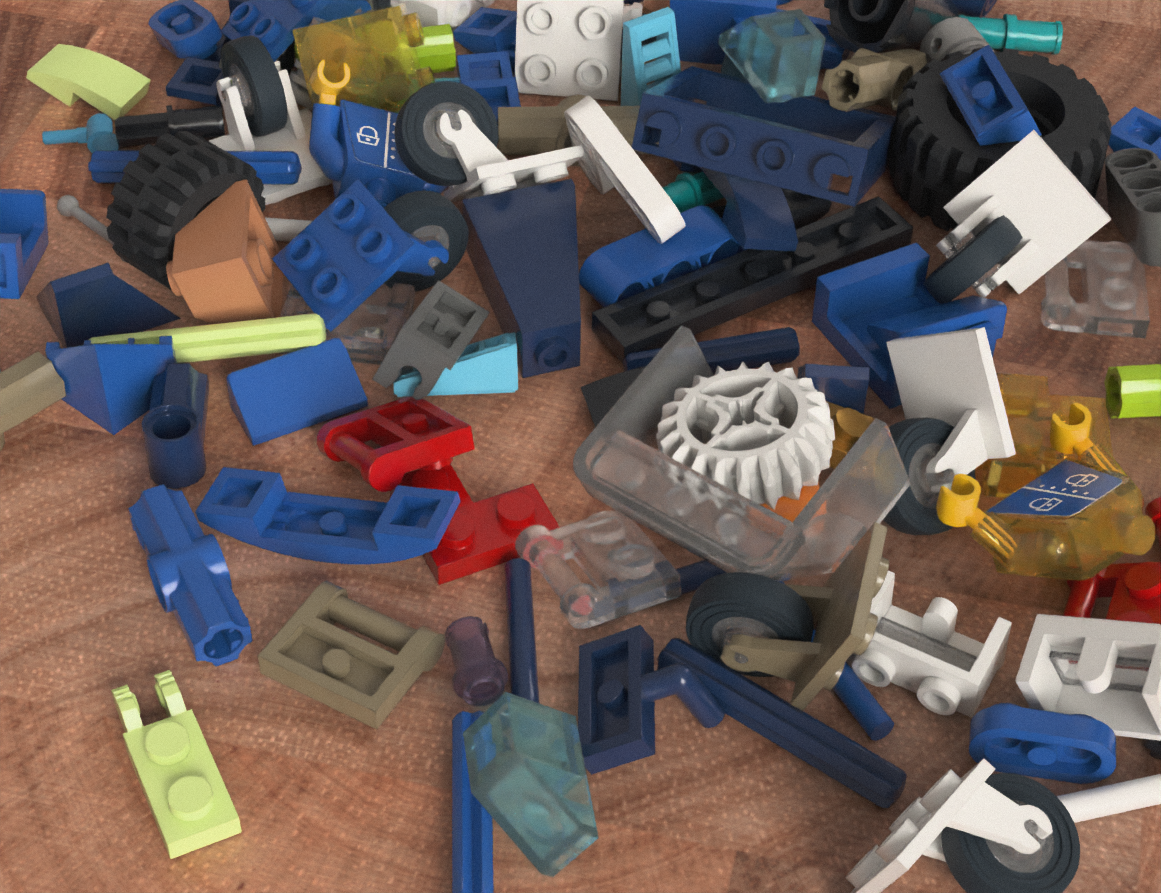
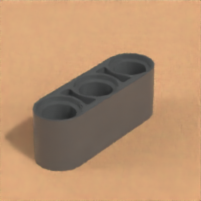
(1135, 200)

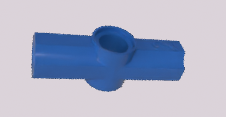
(190, 575)

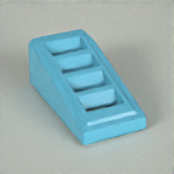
(665, 50)
(481, 369)

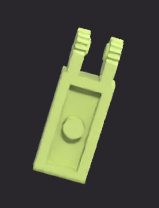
(176, 771)

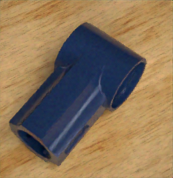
(177, 426)

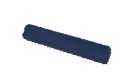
(753, 349)

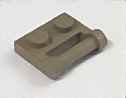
(343, 668)

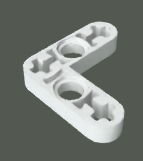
(613, 163)

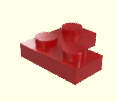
(481, 531)

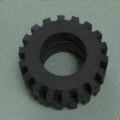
(166, 192)

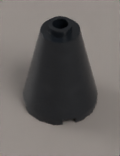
(885, 24)

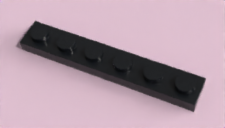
(749, 279)

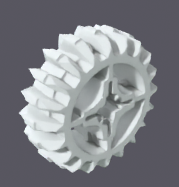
(758, 431)

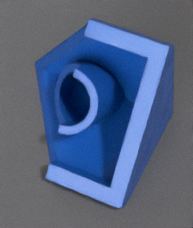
(111, 380)

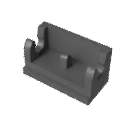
(432, 338)

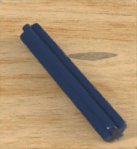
(791, 727)

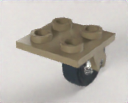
(769, 625)

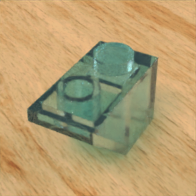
(777, 54)
(532, 779)

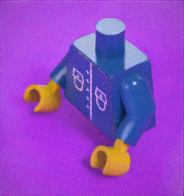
(358, 143)

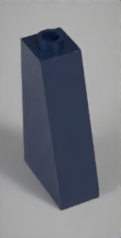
(529, 270)

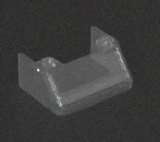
(627, 472)

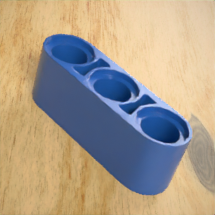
(643, 263)

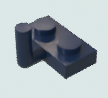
(620, 697)

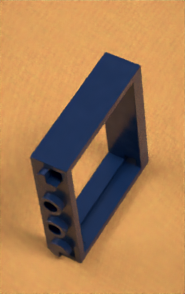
(773, 143)

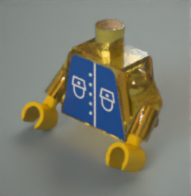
(1062, 521)

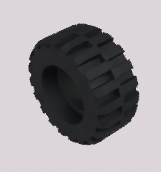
(939, 156)

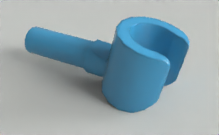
(97, 134)

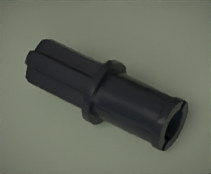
(146, 128)

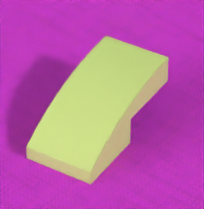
(80, 73)

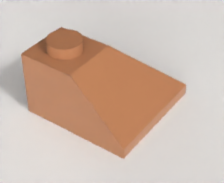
(226, 261)

